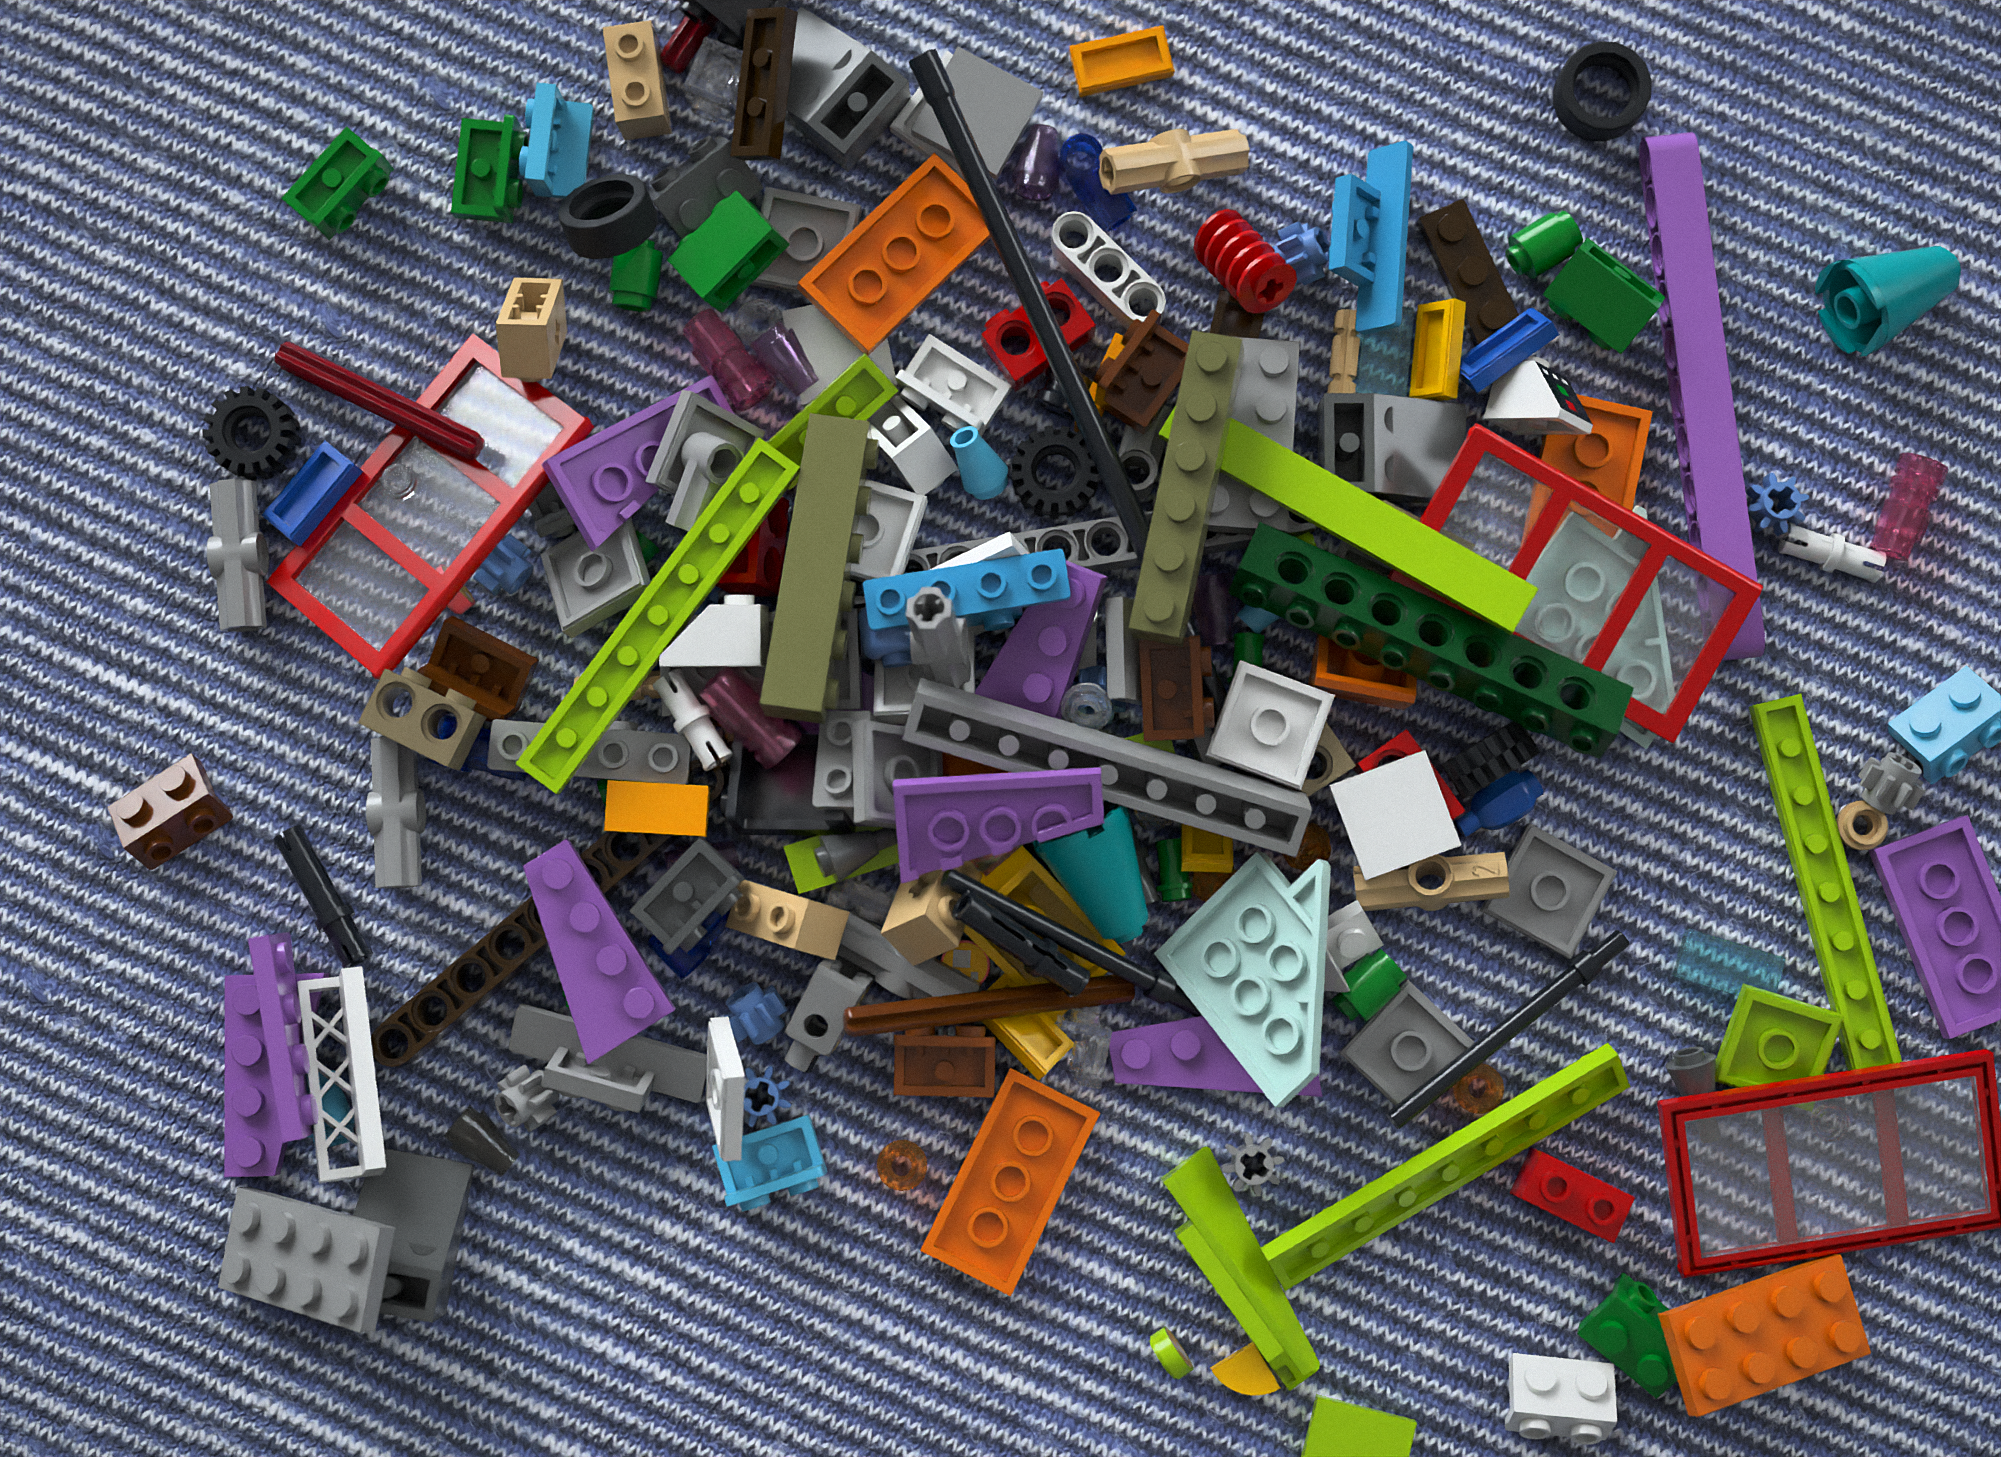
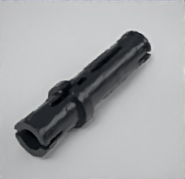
(331, 912)
(1037, 954)

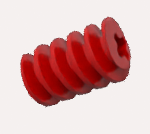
(1243, 262)

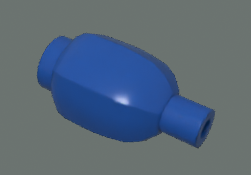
(1501, 803)

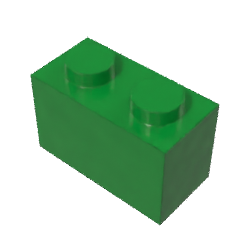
(728, 251)
(1603, 297)

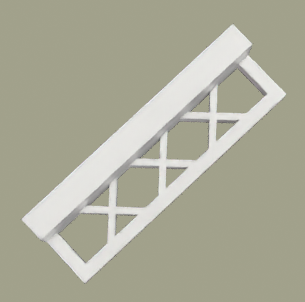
(360, 1070)

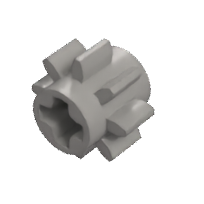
(1891, 783)
(525, 1099)
(1252, 1177)

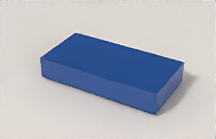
(1506, 349)
(312, 493)

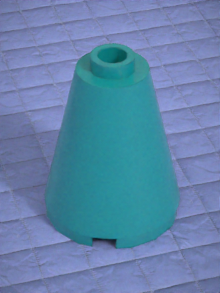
(1883, 294)
(1101, 873)

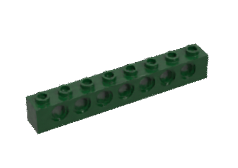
(1455, 640)

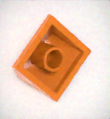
(1359, 677)

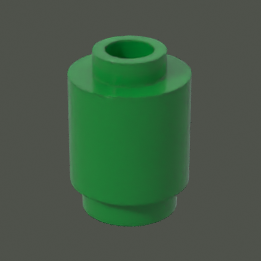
(1543, 244)
(636, 278)
(1371, 984)

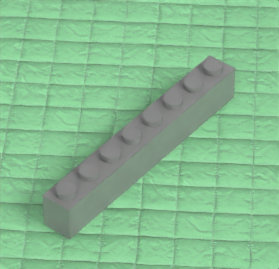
(1130, 771)

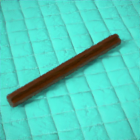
(981, 1006)

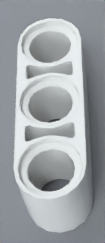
(1099, 251)

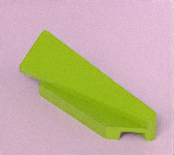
(1236, 1267)

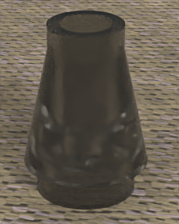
(481, 1141)

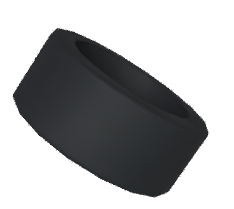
(1617, 58)
(607, 216)

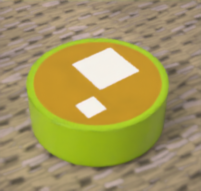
(1170, 1353)

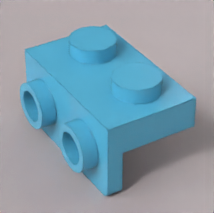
(557, 143)
(1950, 724)
(773, 1160)

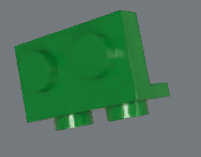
(488, 170)
(339, 184)
(1631, 1335)

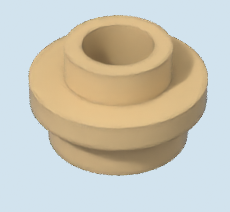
(1876, 825)

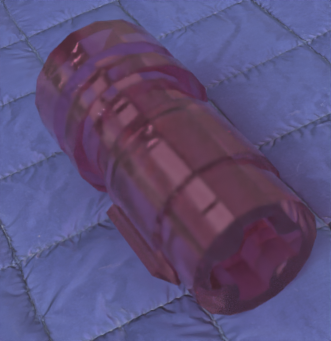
(725, 356)
(1906, 509)
(739, 711)

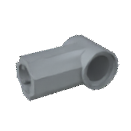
(1144, 452)
(700, 479)

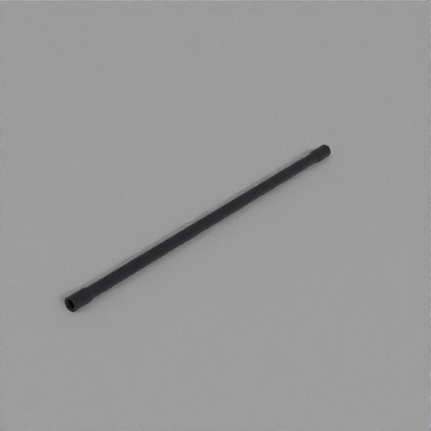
(941, 97)

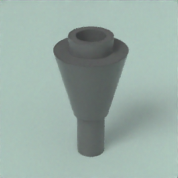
(847, 852)
(1693, 1071)

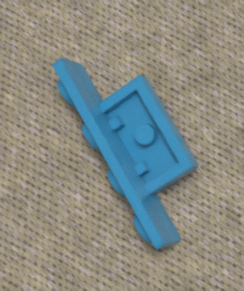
(1372, 235)
(981, 592)

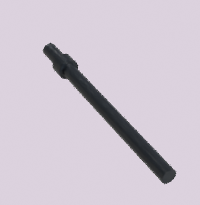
(1581, 970)
(1155, 984)

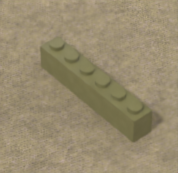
(1187, 488)
(818, 569)

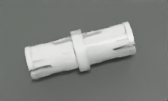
(1832, 553)
(692, 719)

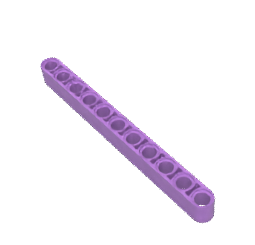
(1698, 364)

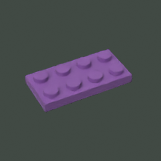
(1948, 920)

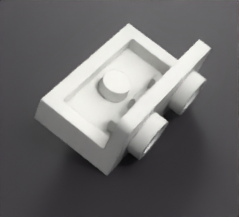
(952, 386)
(1561, 1398)

